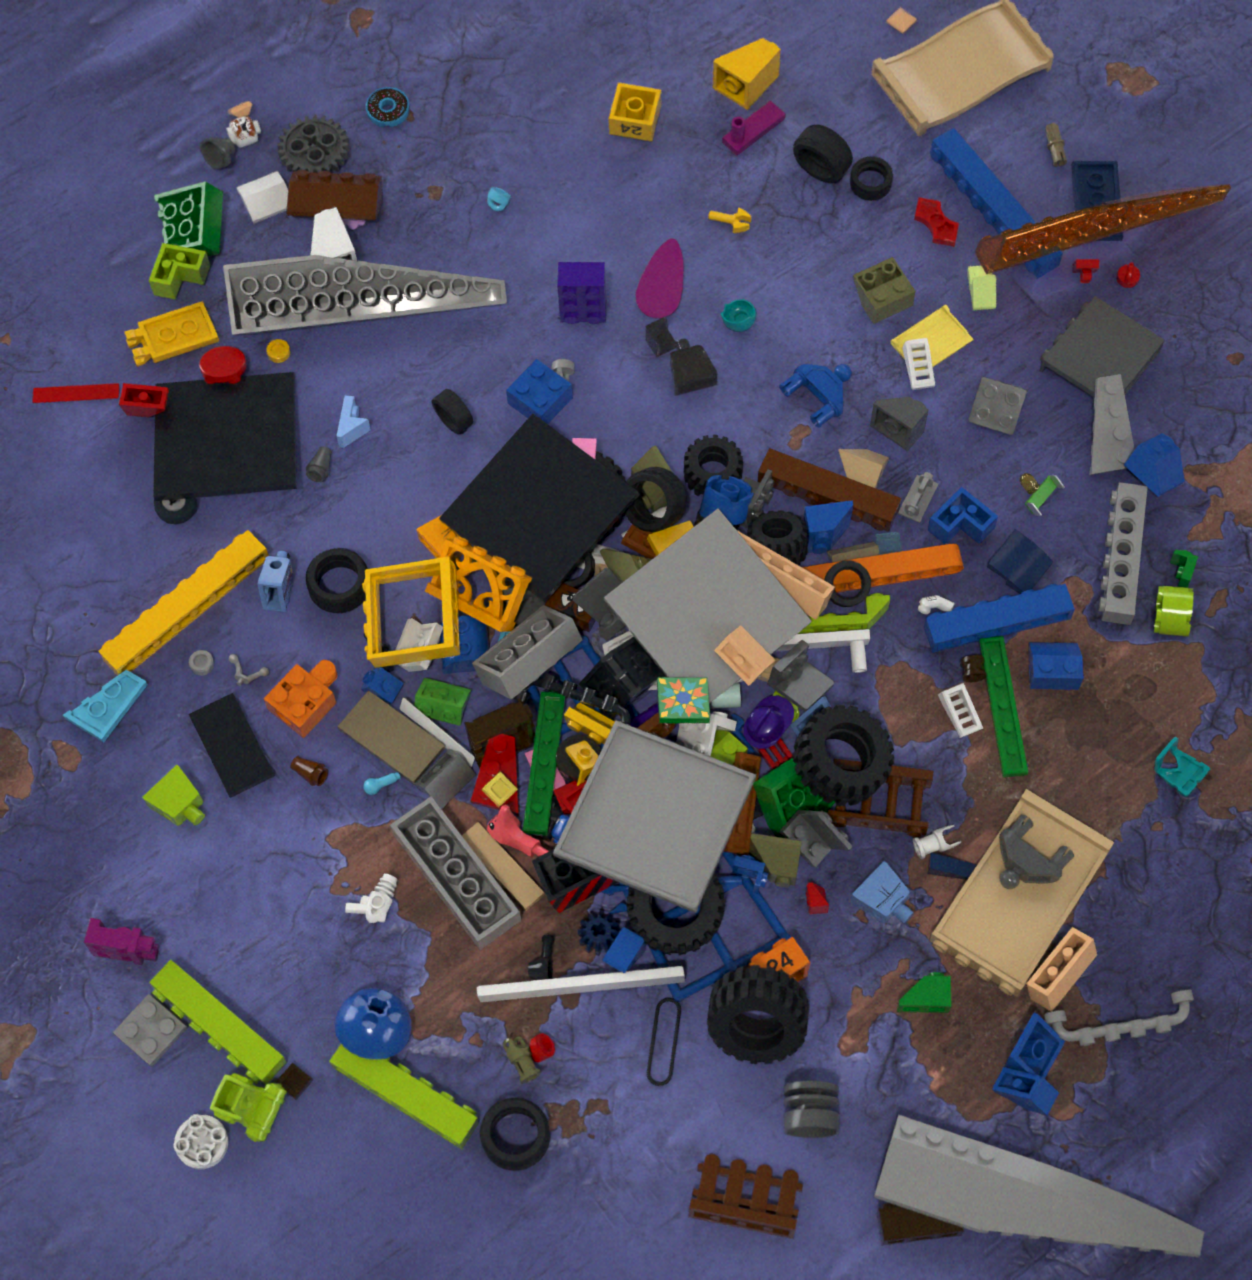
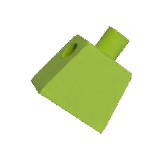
(175, 798)

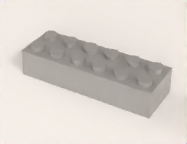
(455, 873)

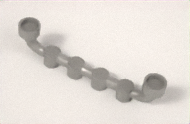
(1135, 1027)

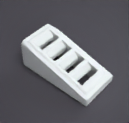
(923, 345)
(948, 705)

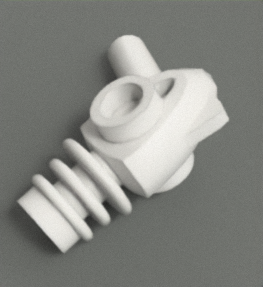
(378, 902)

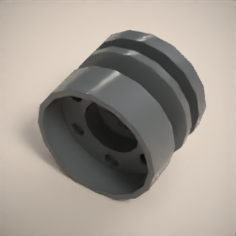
(811, 1111)

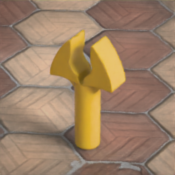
(732, 219)

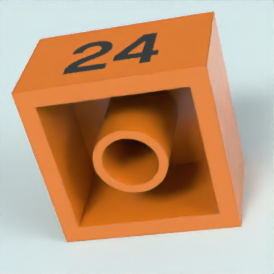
(786, 957)

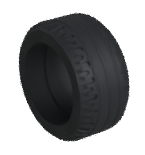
(822, 153)
(674, 496)
(334, 559)
(515, 1106)

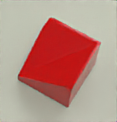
(816, 899)

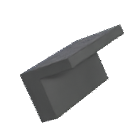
(445, 778)

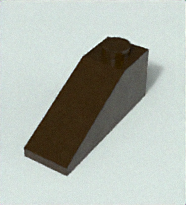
(905, 1225)

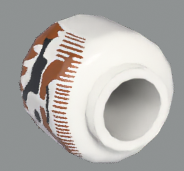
(243, 131)

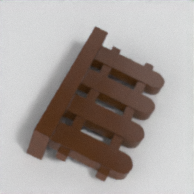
(729, 1212)

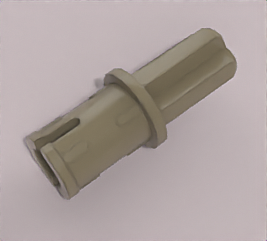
(1056, 145)

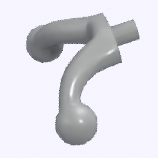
(233, 658)

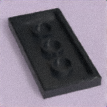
(231, 745)

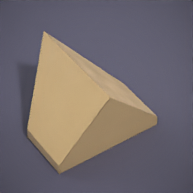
(863, 465)

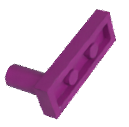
(748, 131)

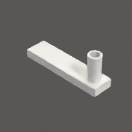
(855, 639)

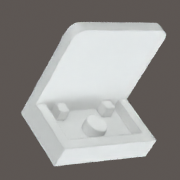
(701, 735)

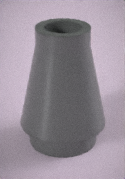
(318, 467)

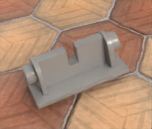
(918, 497)

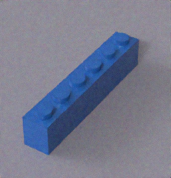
(998, 617)

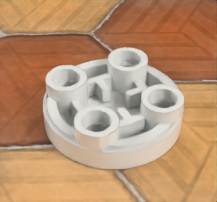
(201, 1142)

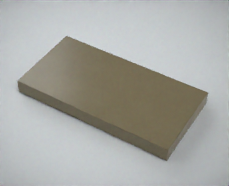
(391, 737)

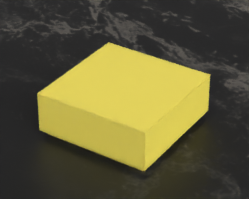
(499, 789)

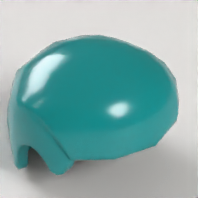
(739, 315)

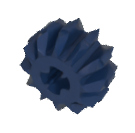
(596, 925)

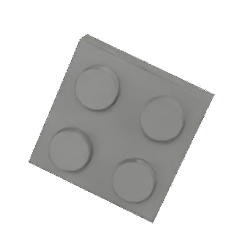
(150, 1030)

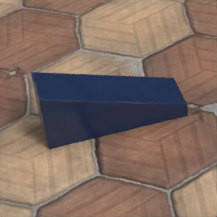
(949, 867)

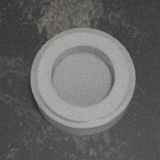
(201, 662)

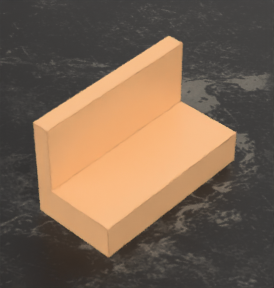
(744, 655)

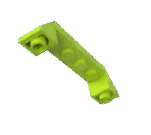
(874, 608)

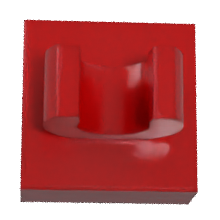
(1085, 268)

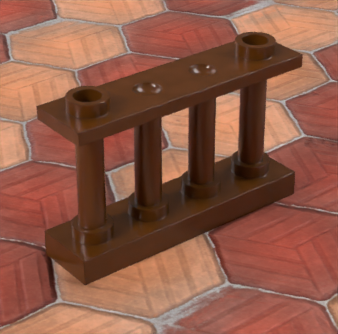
(916, 778)

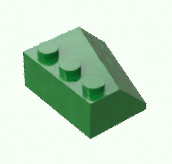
(192, 217)
(783, 795)

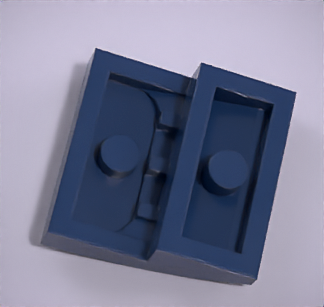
(1020, 562)

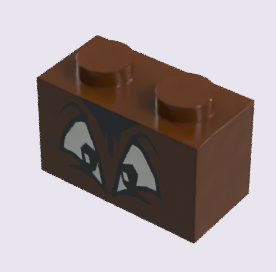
(563, 602)

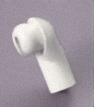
(935, 602)

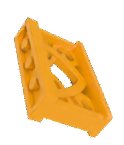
(475, 608)

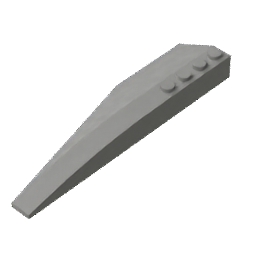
(342, 291)
(1017, 1195)

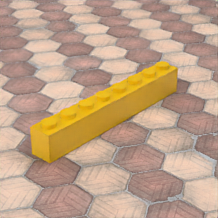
(184, 603)

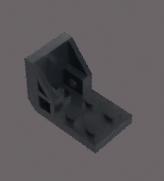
(623, 674)

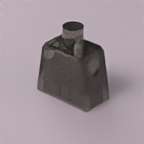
(691, 368)

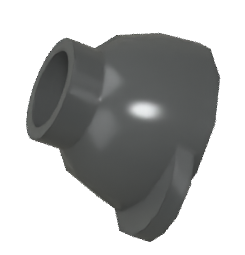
(217, 151)

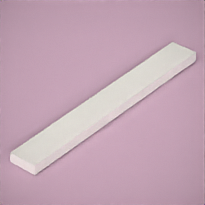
(581, 984)

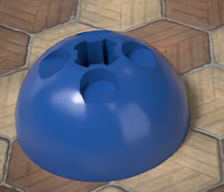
(373, 1024)

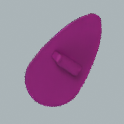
(662, 282)

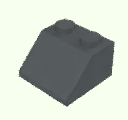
(900, 420)

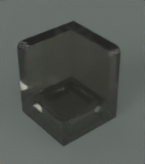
(659, 337)

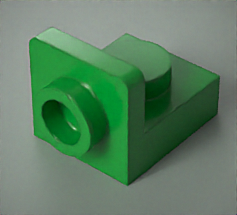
(1186, 563)

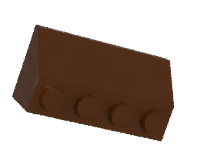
(351, 194)

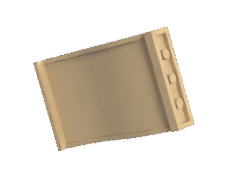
(962, 65)
(1009, 930)

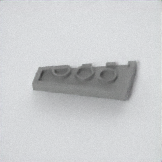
(1111, 427)

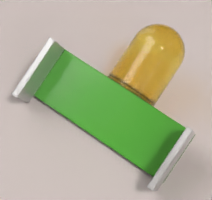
(1039, 492)

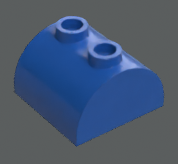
(473, 643)

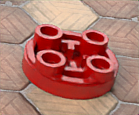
(223, 365)

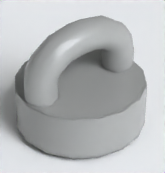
(563, 368)

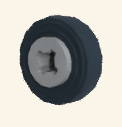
(175, 512)

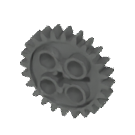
(313, 146)

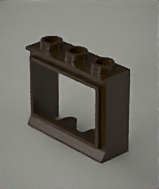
(508, 720)

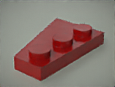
(498, 757)

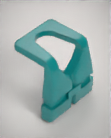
(1188, 771)

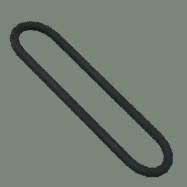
(653, 1041)

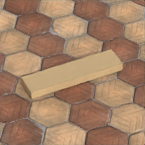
(503, 867)

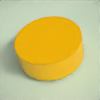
(278, 351)

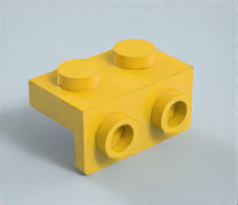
(589, 722)

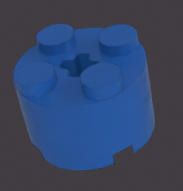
(728, 496)

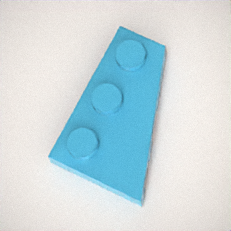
(107, 707)

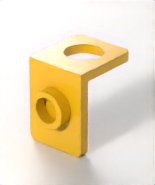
(583, 757)

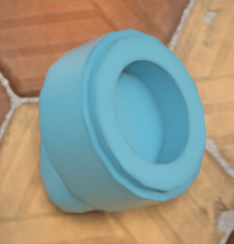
(499, 196)

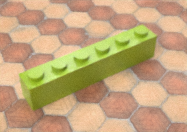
(218, 1023)
(409, 1095)

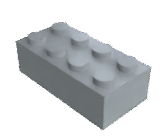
(527, 652)

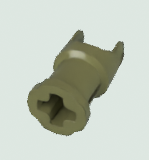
(520, 1057)

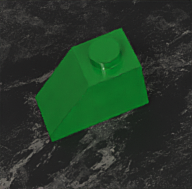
(928, 995)

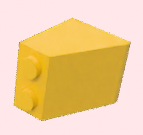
(747, 72)

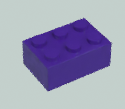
(582, 292)

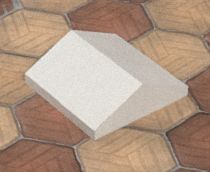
(264, 196)

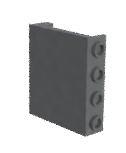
(1102, 345)

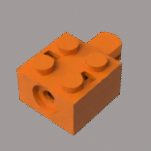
(303, 697)

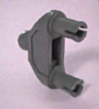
(1025, 862)

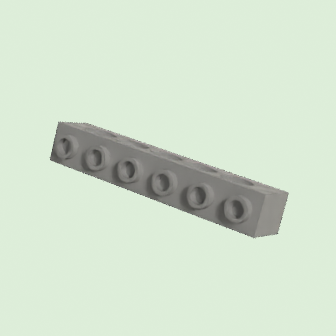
(1123, 609)

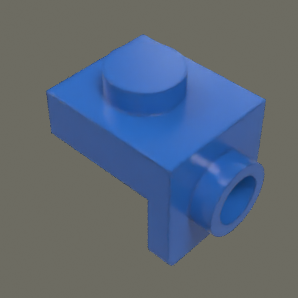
(381, 684)
(751, 868)

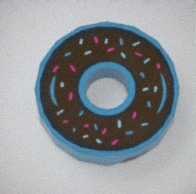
(383, 97)

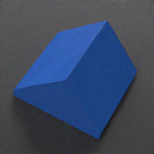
(1035, 1048)

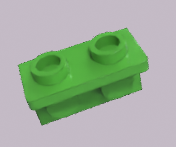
(442, 701)

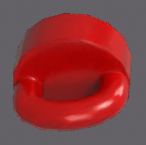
(1128, 275)
(541, 1047)

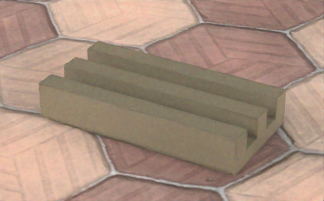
(853, 552)

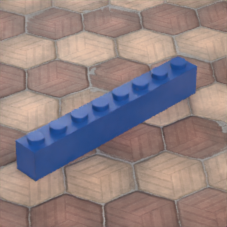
(986, 192)

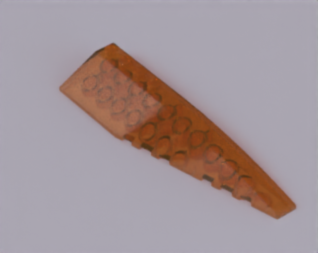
(1090, 224)

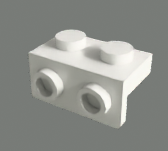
(417, 636)

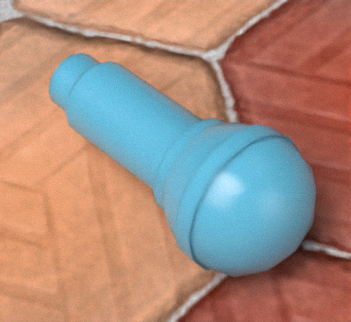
(373, 785)

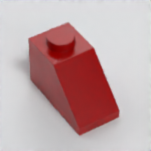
(143, 399)

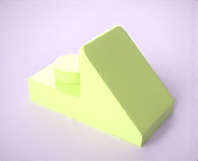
(982, 288)

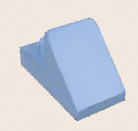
(351, 426)

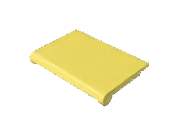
(943, 334)

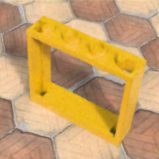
(403, 572)

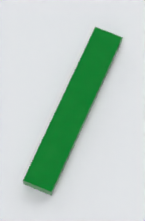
(1003, 707)
(544, 764)

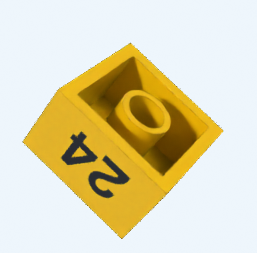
(635, 111)

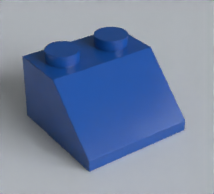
(1157, 464)
(826, 524)
(1055, 666)

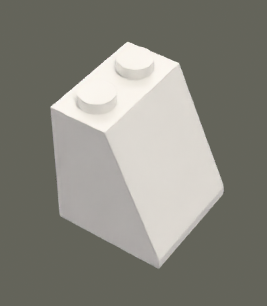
(331, 237)

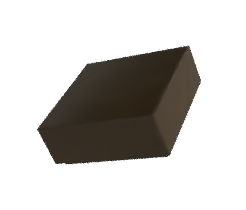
(294, 1081)

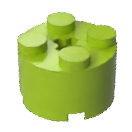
(1173, 611)

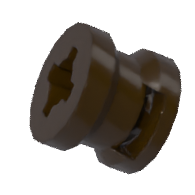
(973, 668)

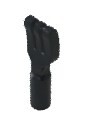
(556, 811)

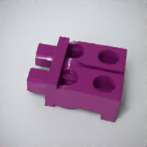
(120, 943)

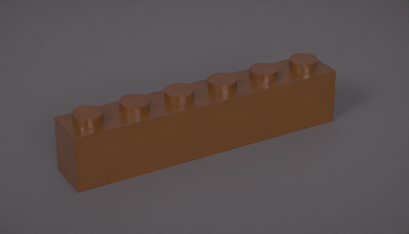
(822, 486)

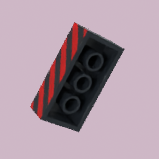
(566, 882)

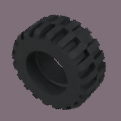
(863, 735)
(677, 939)
(758, 991)

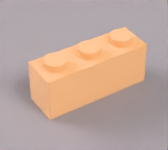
(1061, 969)

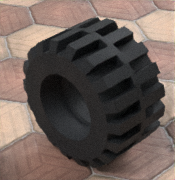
(711, 450)
(781, 533)

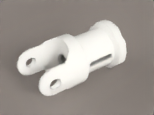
(932, 843)

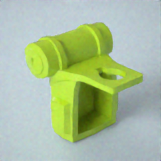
(248, 1104)

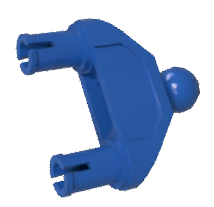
(824, 385)

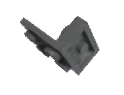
(997, 405)
(762, 495)
(591, 601)
(799, 679)
(816, 834)

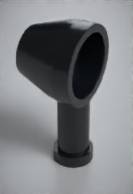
(543, 967)

